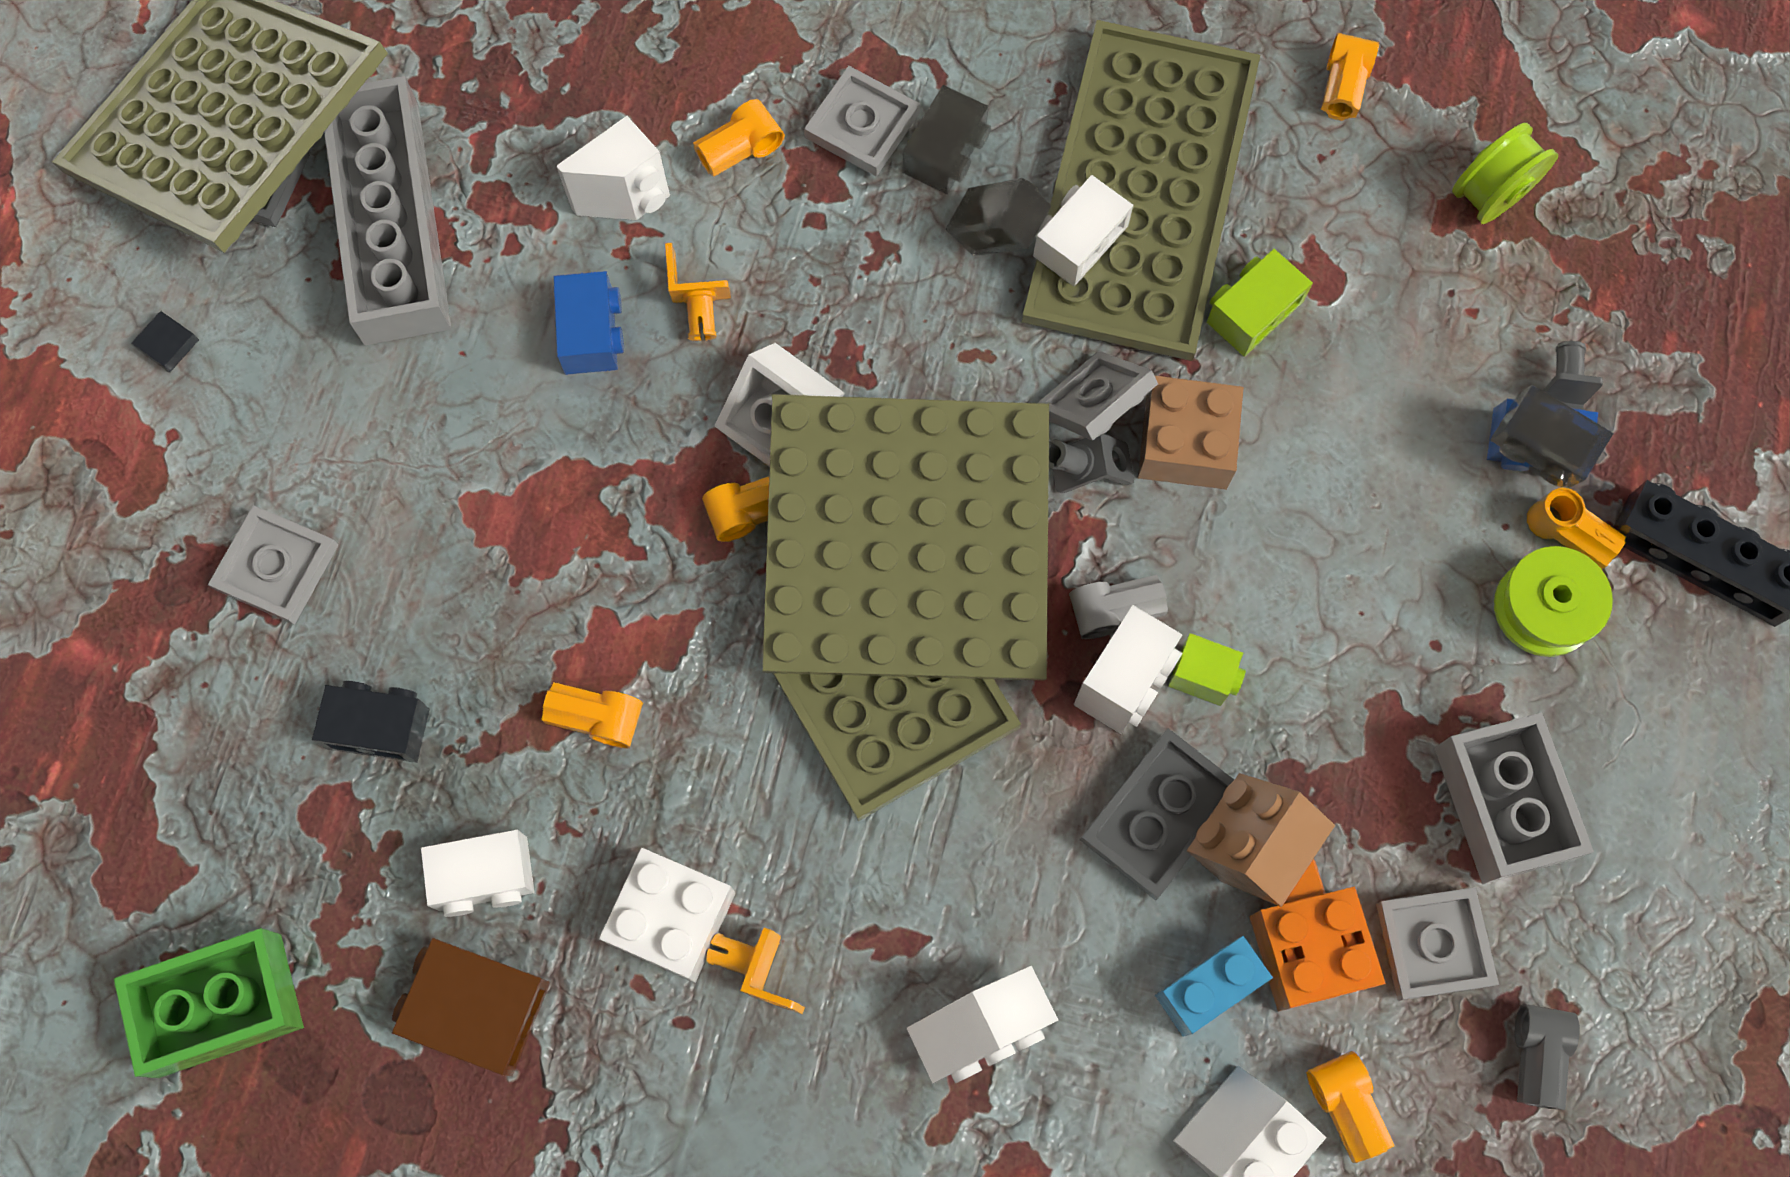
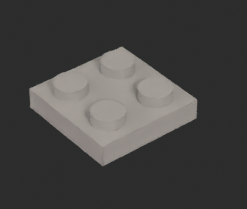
(862, 120)
(1098, 394)
(273, 564)
(1437, 944)

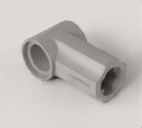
(1103, 607)

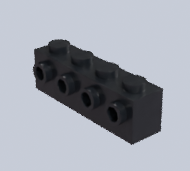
(1707, 551)

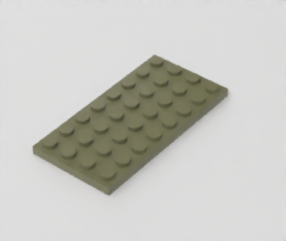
(1165, 133)

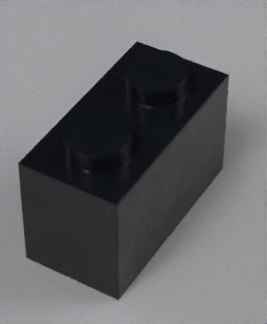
(371, 722)

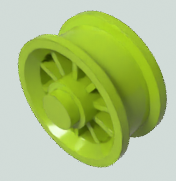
(1504, 172)
(1553, 601)

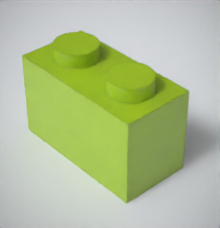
(1258, 301)

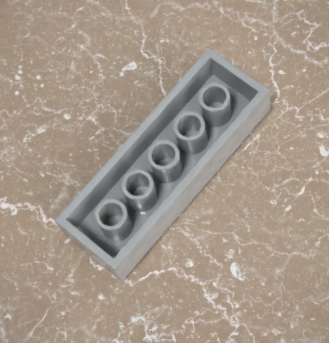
(386, 215)

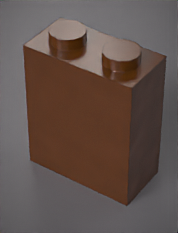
(469, 1007)

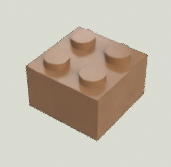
(1191, 433)
(1261, 838)

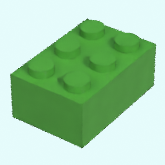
(208, 1003)

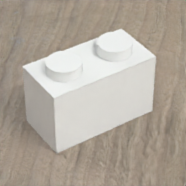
(1081, 229)
(477, 872)

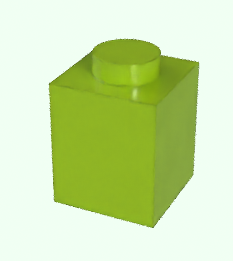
(1207, 670)

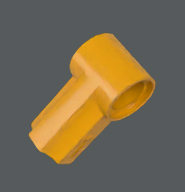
(1349, 68)
(747, 133)
(737, 508)
(1578, 526)
(603, 716)
(1345, 1093)

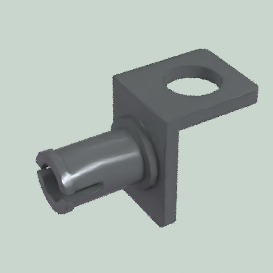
(1570, 383)
(1088, 462)

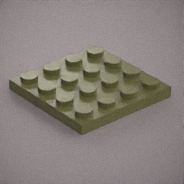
(895, 731)

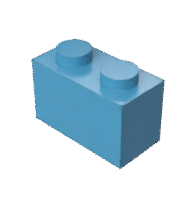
(1213, 986)

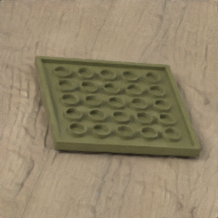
(220, 114)
(907, 538)

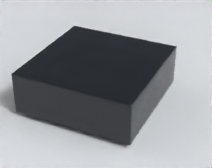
(165, 341)

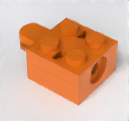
(1321, 943)

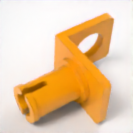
(698, 297)
(753, 963)

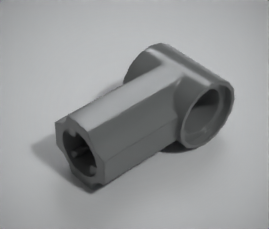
(1546, 1043)

